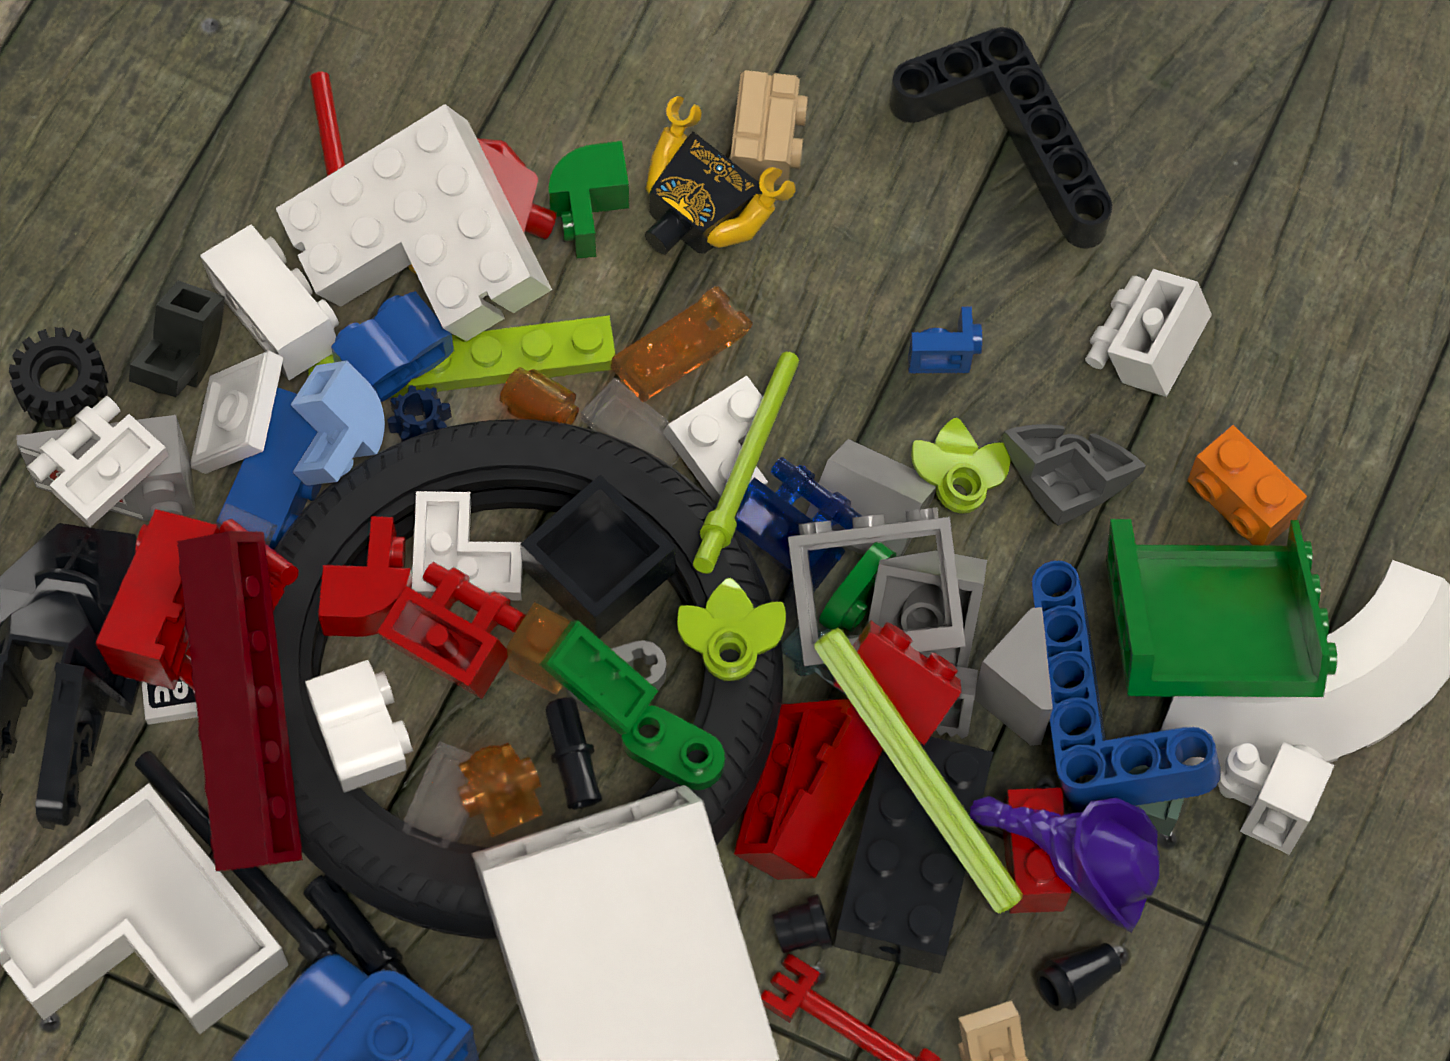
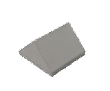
(875, 488)
(1017, 680)

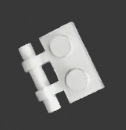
(107, 469)

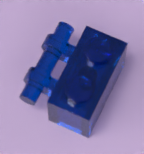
(770, 518)

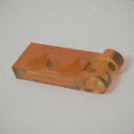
(680, 345)

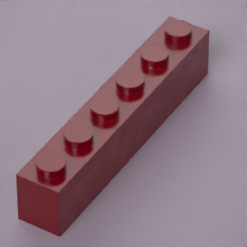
(239, 700)

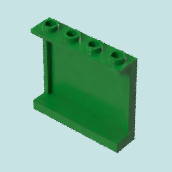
(1219, 618)

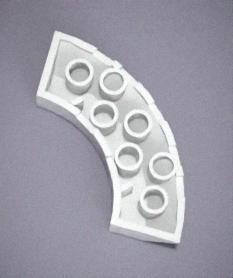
(1387, 670)

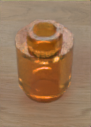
(538, 397)

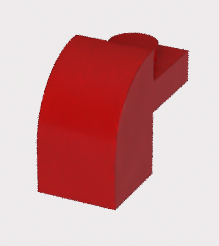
(360, 597)

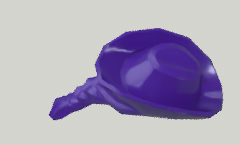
(1099, 852)

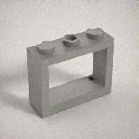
(870, 530)

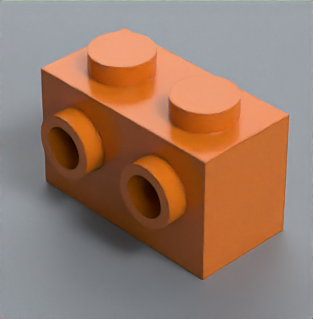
(1246, 487)

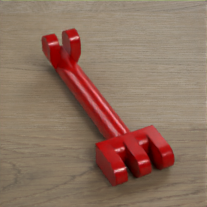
(802, 996)

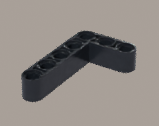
(1021, 118)

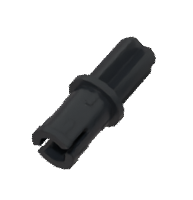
(572, 754)

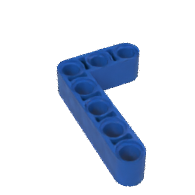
(1081, 708)

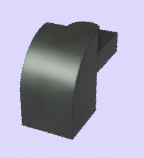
(182, 342)

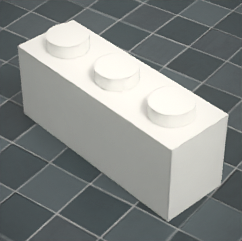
(271, 299)

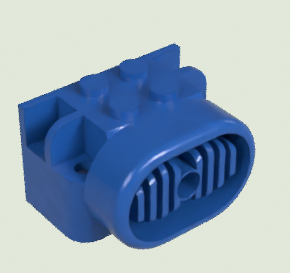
(352, 1016)

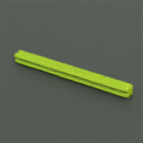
(918, 770)

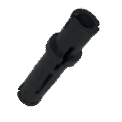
(354, 928)

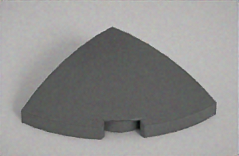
(1068, 470)

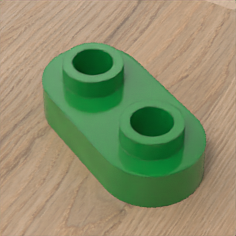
(848, 604)
(669, 749)

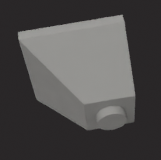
(911, 596)

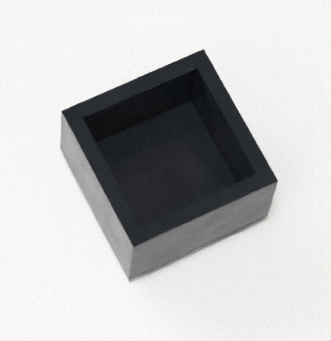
(598, 557)

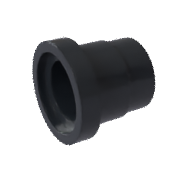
(803, 926)

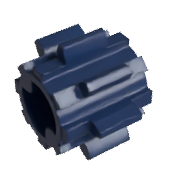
(416, 404)

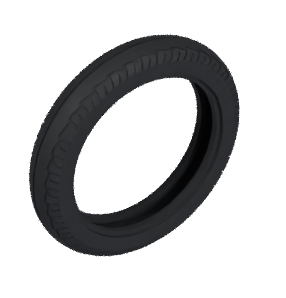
(502, 468)

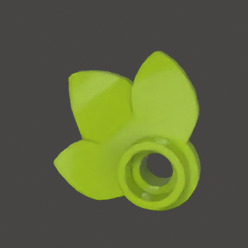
(959, 461)
(733, 625)

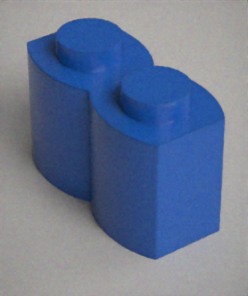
(395, 344)

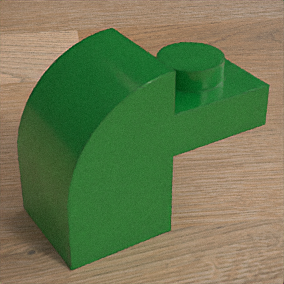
(587, 183)

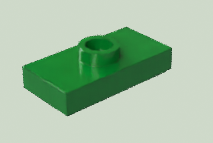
(598, 677)

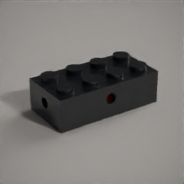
(904, 870)

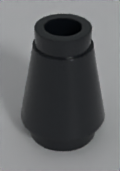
(1076, 976)

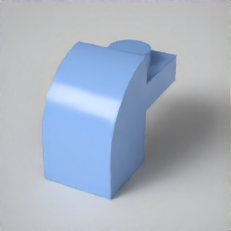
(347, 420)

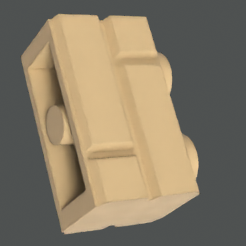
(766, 124)

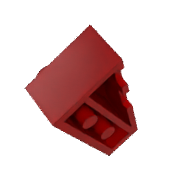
(146, 623)
(807, 788)

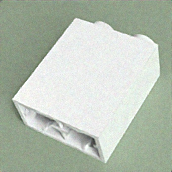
(626, 938)

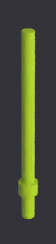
(721, 523)

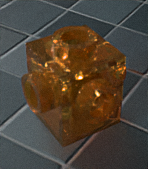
(499, 788)

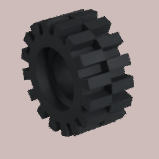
(51, 352)

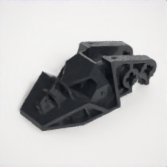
(61, 601)

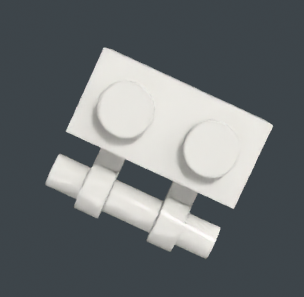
(1151, 330)
(1279, 795)

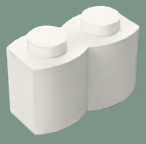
(357, 724)

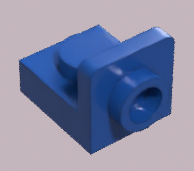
(945, 351)

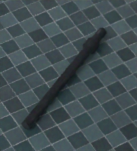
(313, 942)

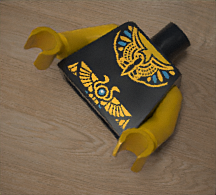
(702, 193)

